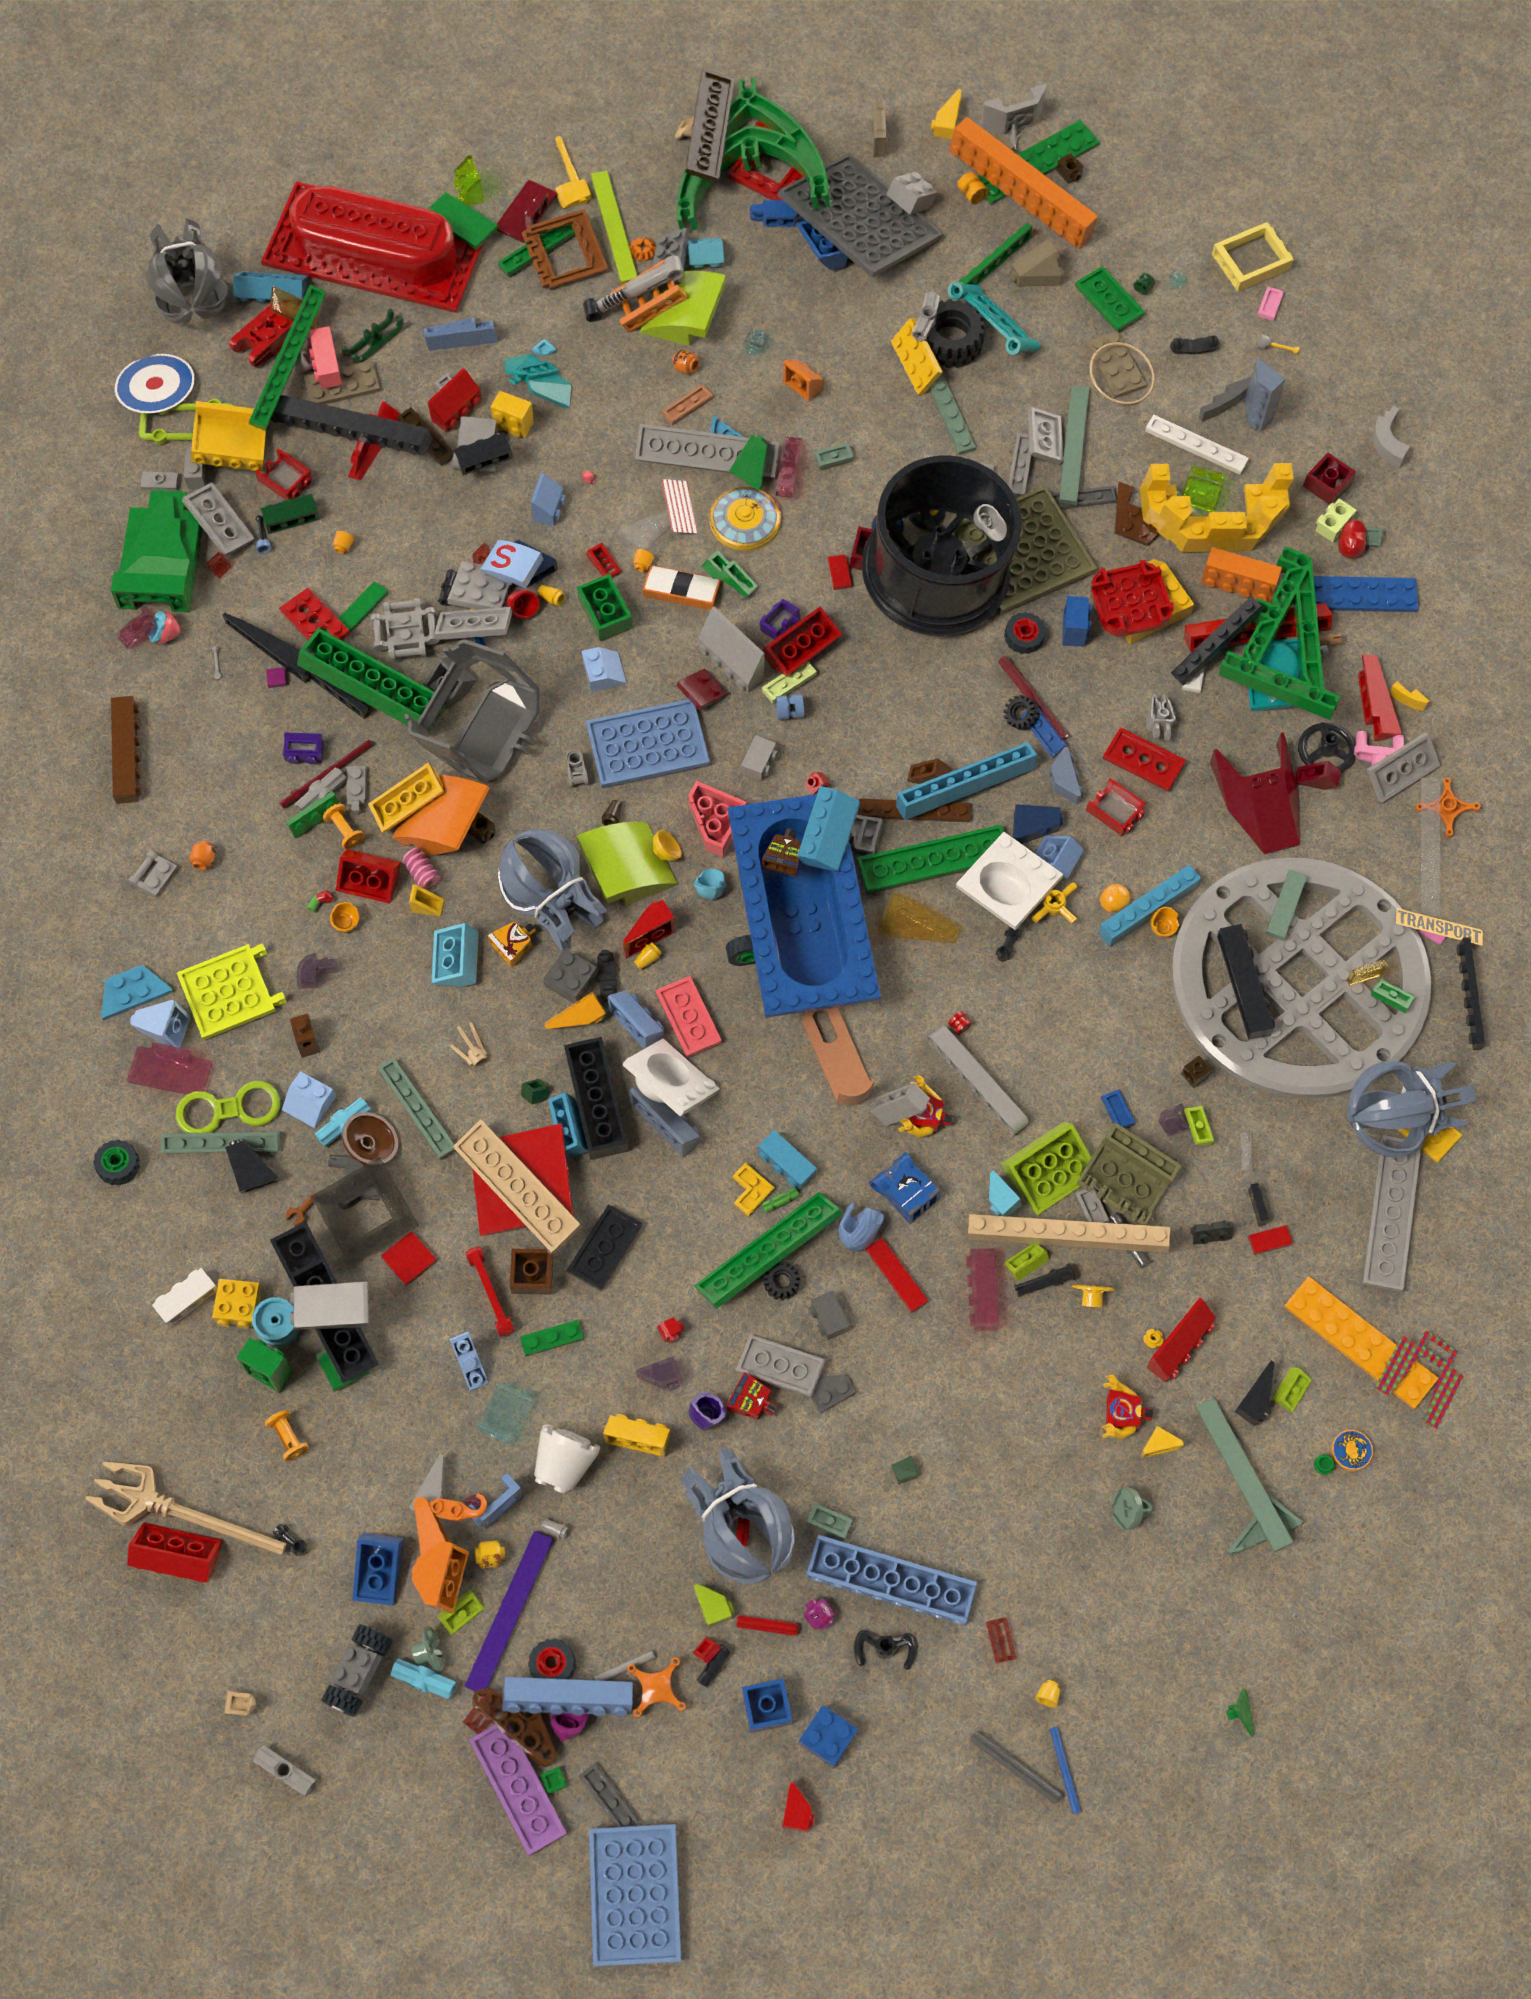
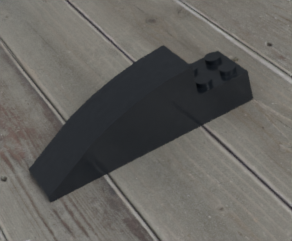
(307, 1267)

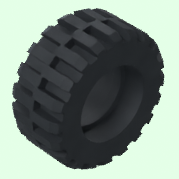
(961, 350)

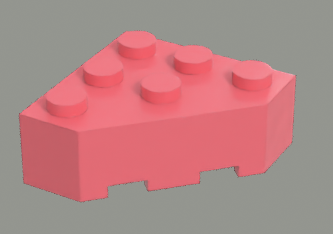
(711, 816)

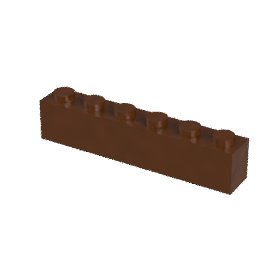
(125, 749)

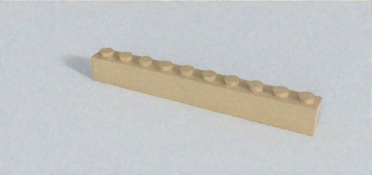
(1069, 1233)

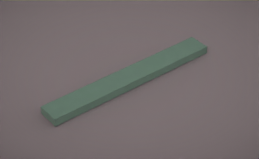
(1073, 445)
(1244, 1475)

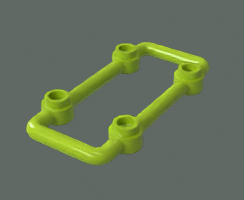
(159, 436)

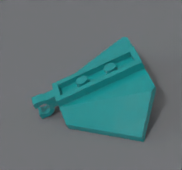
(540, 377)

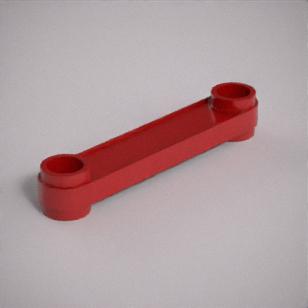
(503, 1325)

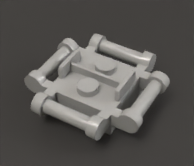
(404, 629)

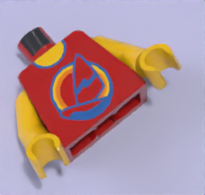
(929, 1120)
(1123, 1410)

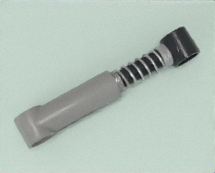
(670, 270)

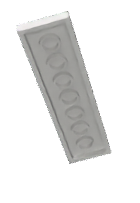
(696, 448)
(1391, 1219)

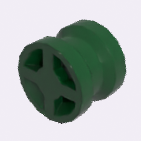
(1144, 283)

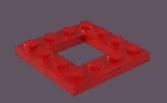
(759, 182)

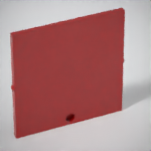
(545, 1156)

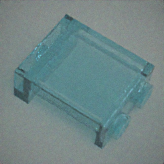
(505, 1413)

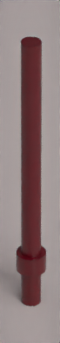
(296, 794)

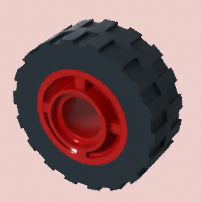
(1024, 623)
(552, 1650)

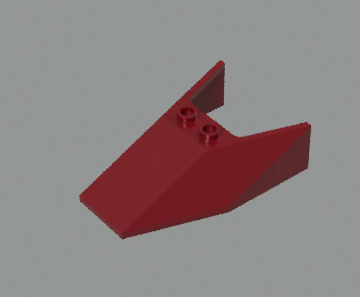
(1264, 802)

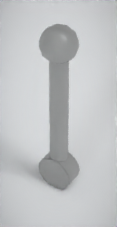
(217, 675)

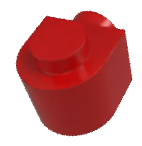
(816, 780)
(671, 1330)

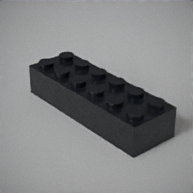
(596, 1098)

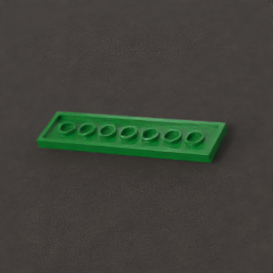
(1045, 154)
(925, 859)
(768, 1250)

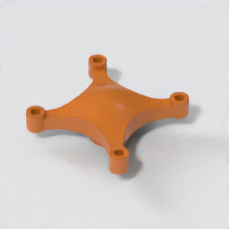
(1451, 807)
(656, 1687)

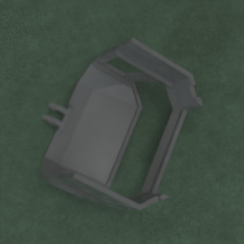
(497, 723)

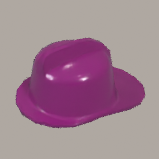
(568, 1725)

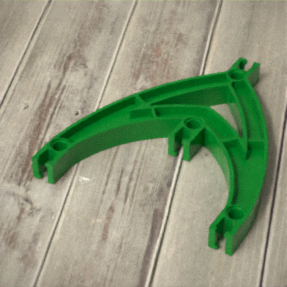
(783, 140)

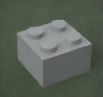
(912, 193)

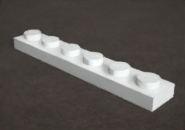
(1196, 444)

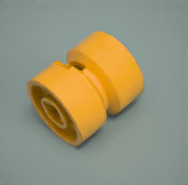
(972, 188)

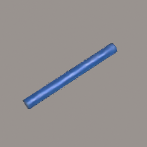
(1065, 1770)

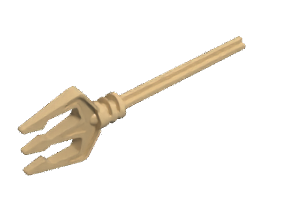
(147, 1499)

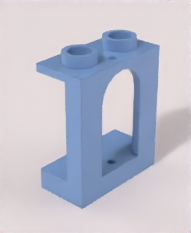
(500, 1505)

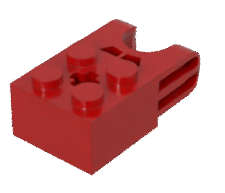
(262, 334)

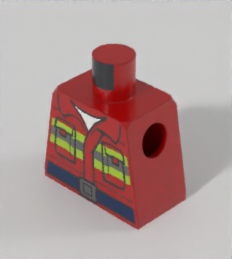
(750, 1398)

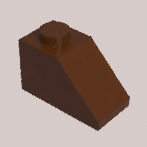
(927, 771)

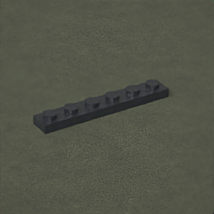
(1217, 640)
(1471, 1001)

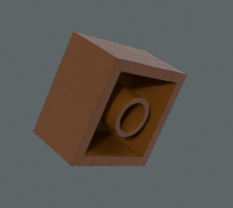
(531, 1271)

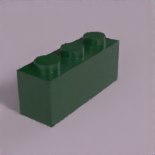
(290, 513)

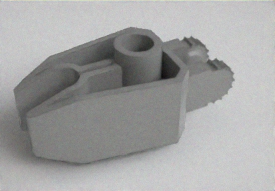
(1160, 717)

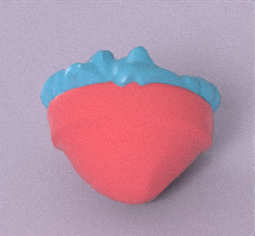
(165, 629)

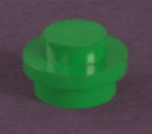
(1324, 1464)

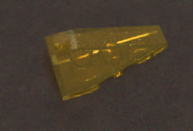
(913, 920)

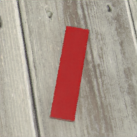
(896, 1275)

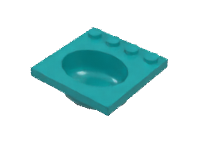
(1283, 658)

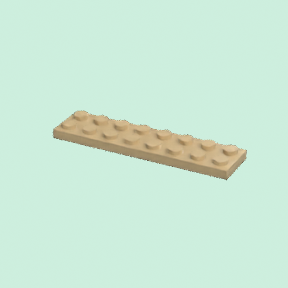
(517, 1186)

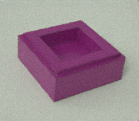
(276, 677)

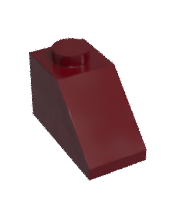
(1318, 775)

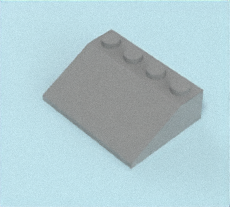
(732, 651)

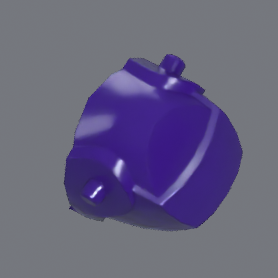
(699, 1411)

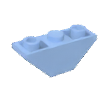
(468, 1360)

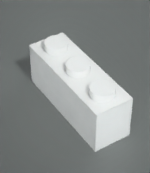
(185, 1297)

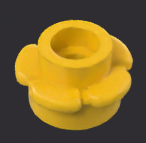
(1153, 1343)

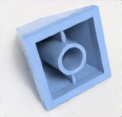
(162, 1022)

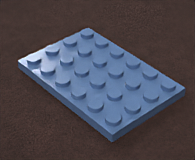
(647, 743)
(634, 1895)

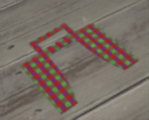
(1403, 1359)

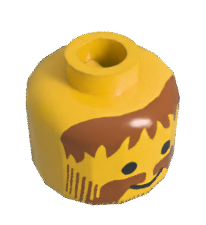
(489, 1554)

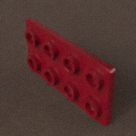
(526, 209)

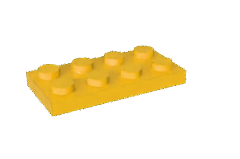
(916, 358)

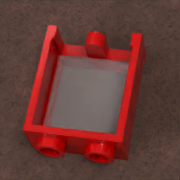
(285, 476)
(1117, 807)

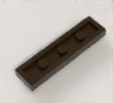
(438, 448)

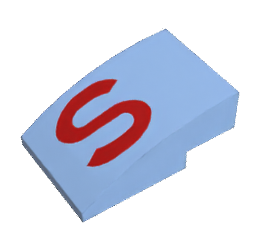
(512, 563)

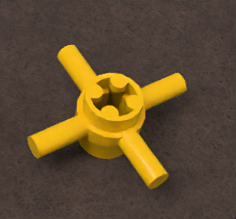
(1058, 906)

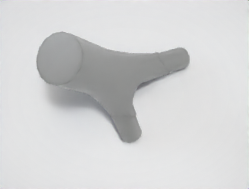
(1013, 138)

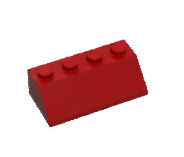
(801, 642)
(1182, 1340)
(174, 1552)

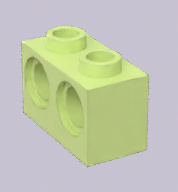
(1335, 520)

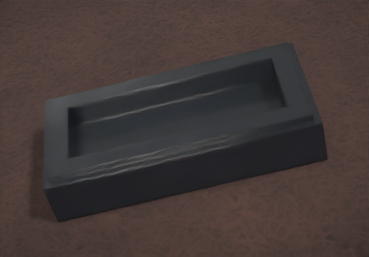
(1258, 1204)

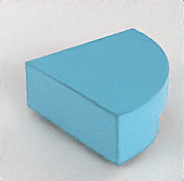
(544, 348)

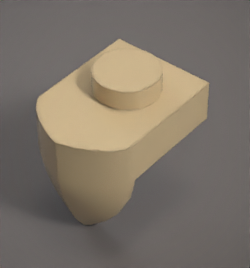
(239, 1703)

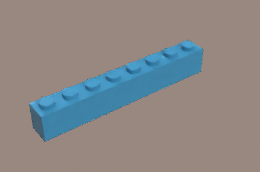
(966, 781)

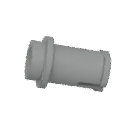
(554, 1528)

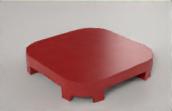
(1131, 599)

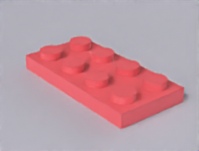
(688, 1016)

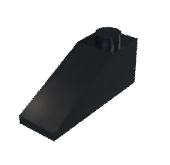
(1257, 1400)

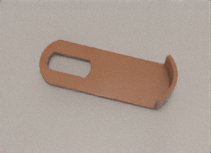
(839, 1060)

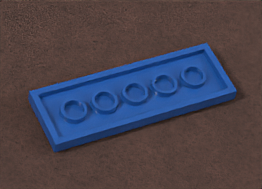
(1366, 593)

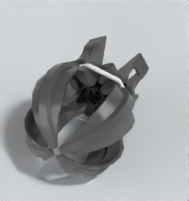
(168, 277)

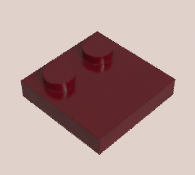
(701, 689)

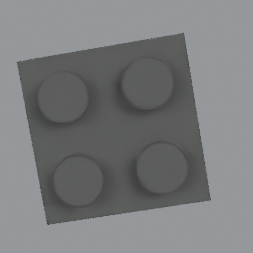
(570, 976)

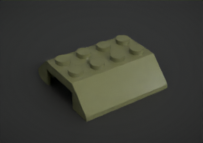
(1128, 1173)

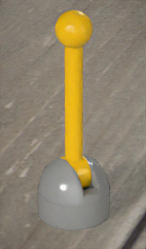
(1265, 342)

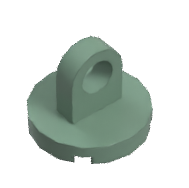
(1129, 1508)

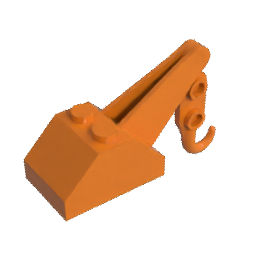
(441, 1563)

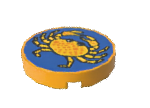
(1352, 1450)

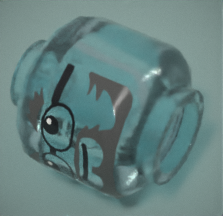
(756, 342)

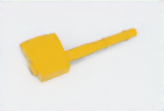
(573, 192)

